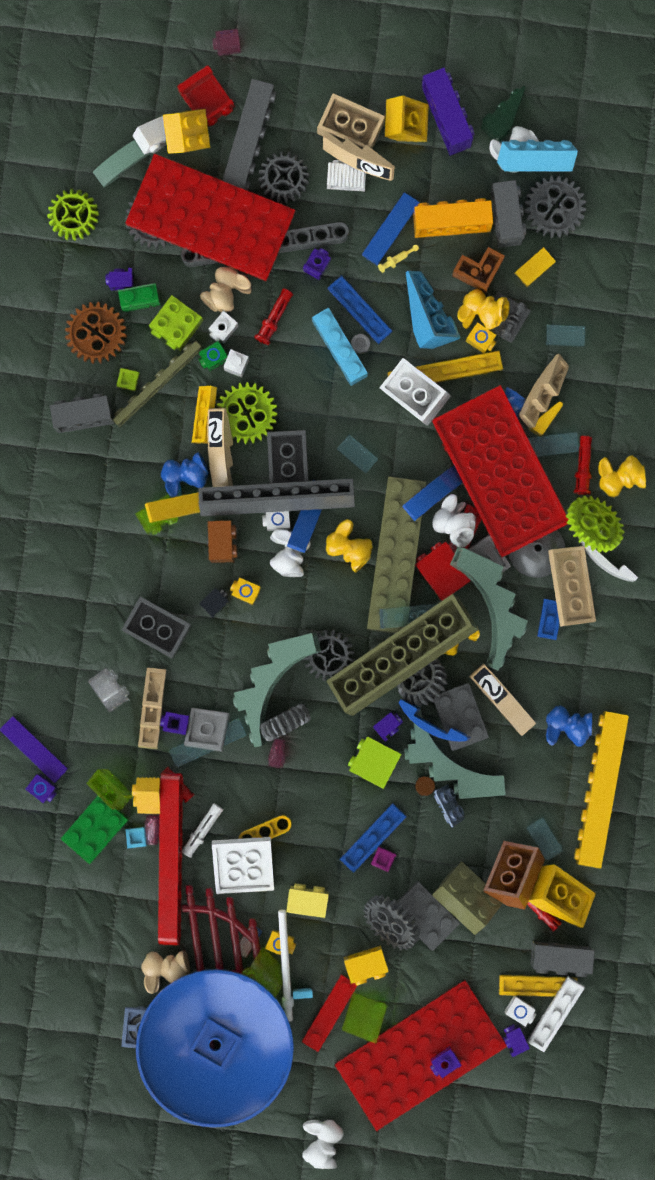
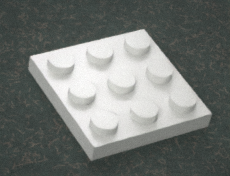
(243, 865)

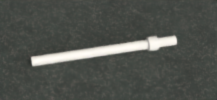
(287, 1000)

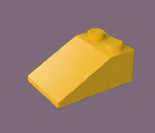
(562, 895)

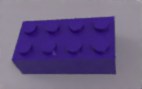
(447, 111)

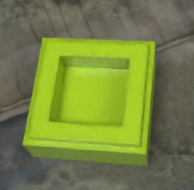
(128, 379)

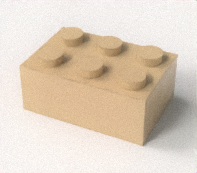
(350, 121)

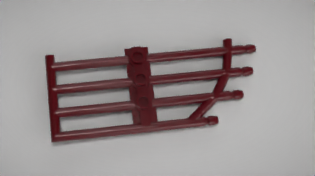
(235, 926)

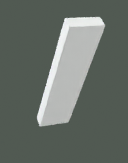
(556, 1013)

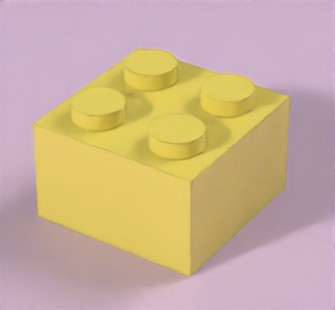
(307, 901)

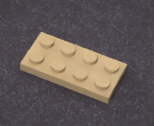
(572, 586)

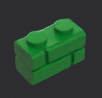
(139, 297)

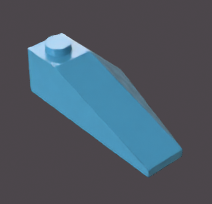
(429, 320)

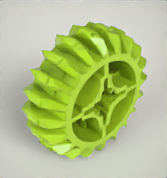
(67, 219)

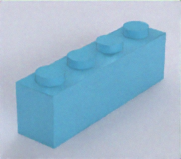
(537, 156)
(339, 346)

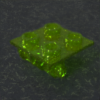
(266, 971)
(364, 1017)

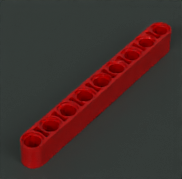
(170, 859)

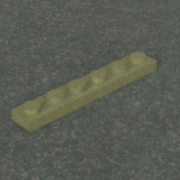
(161, 380)

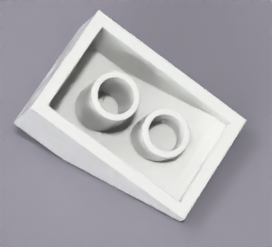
(415, 391)

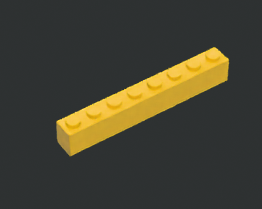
(602, 789)

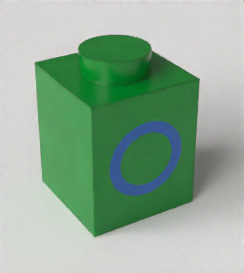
(212, 356)

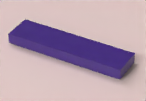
(33, 749)

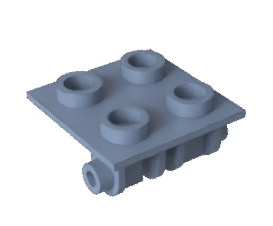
(453, 812)

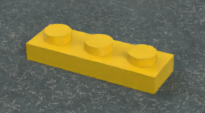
(205, 401)

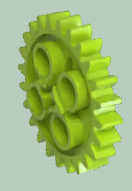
(262, 405)
(595, 524)

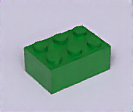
(94, 830)

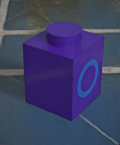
(42, 789)

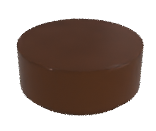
(424, 786)

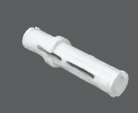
(201, 831)

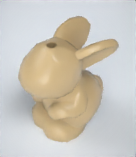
(221, 295)
(170, 968)

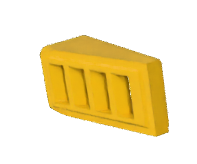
(545, 420)

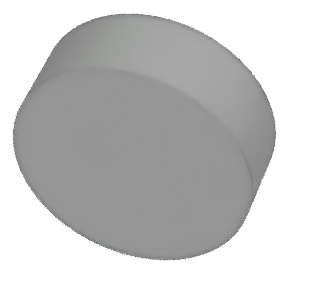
(360, 343)

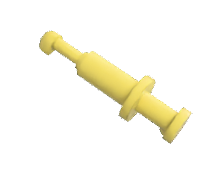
(392, 261)

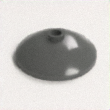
(535, 563)

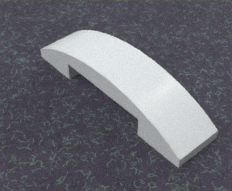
(621, 573)

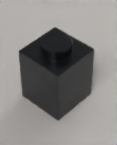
(215, 602)

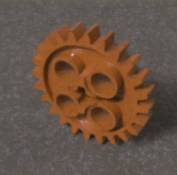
(85, 346)

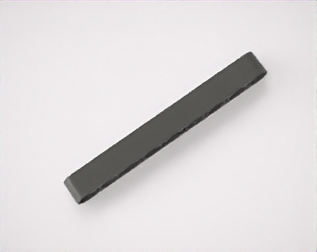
(293, 245)

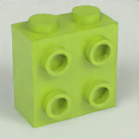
(175, 323)
(374, 762)

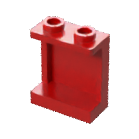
(206, 93)
(439, 573)

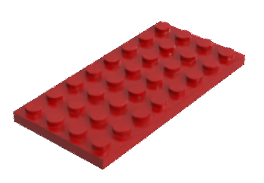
(210, 217)
(500, 471)
(396, 1069)

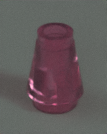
(277, 754)
(152, 828)

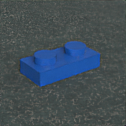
(549, 620)

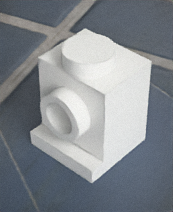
(230, 326)

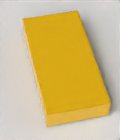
(535, 267)

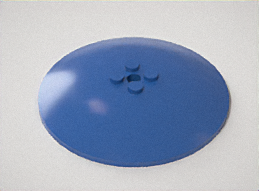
(207, 1083)

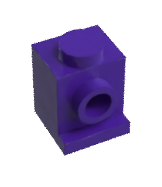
(314, 269)
(120, 279)
(167, 719)
(388, 725)
(515, 1039)
(448, 1056)

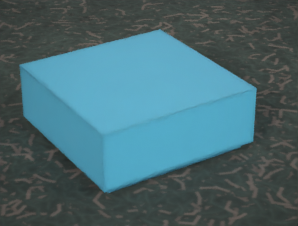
(136, 837)
(302, 993)

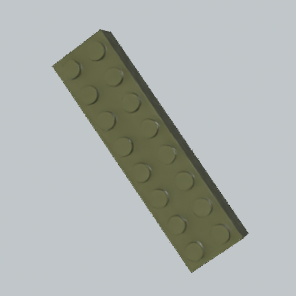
(395, 552)
(402, 655)

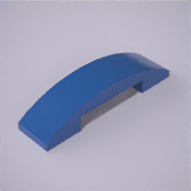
(433, 493)
(412, 711)

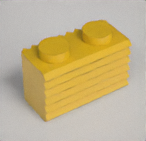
(147, 795)

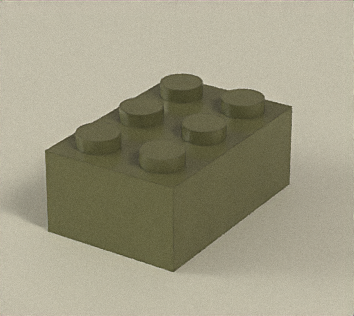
(465, 899)

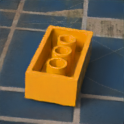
(453, 218)

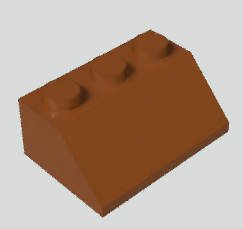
(514, 874)

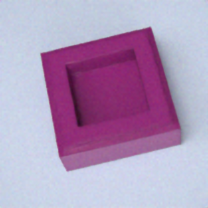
(383, 859)

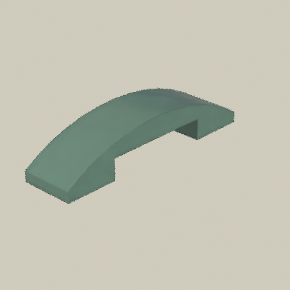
(119, 162)

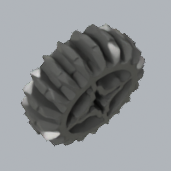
(274, 164)
(325, 672)
(424, 684)
(285, 722)

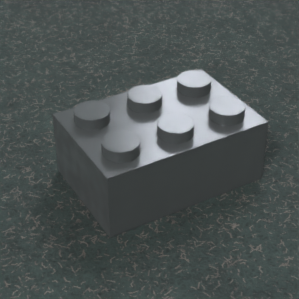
(507, 213)
(81, 413)
(287, 456)
(156, 627)
(459, 711)
(431, 916)
(562, 958)

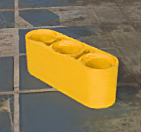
(272, 825)

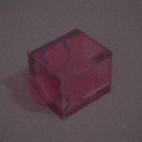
(227, 42)

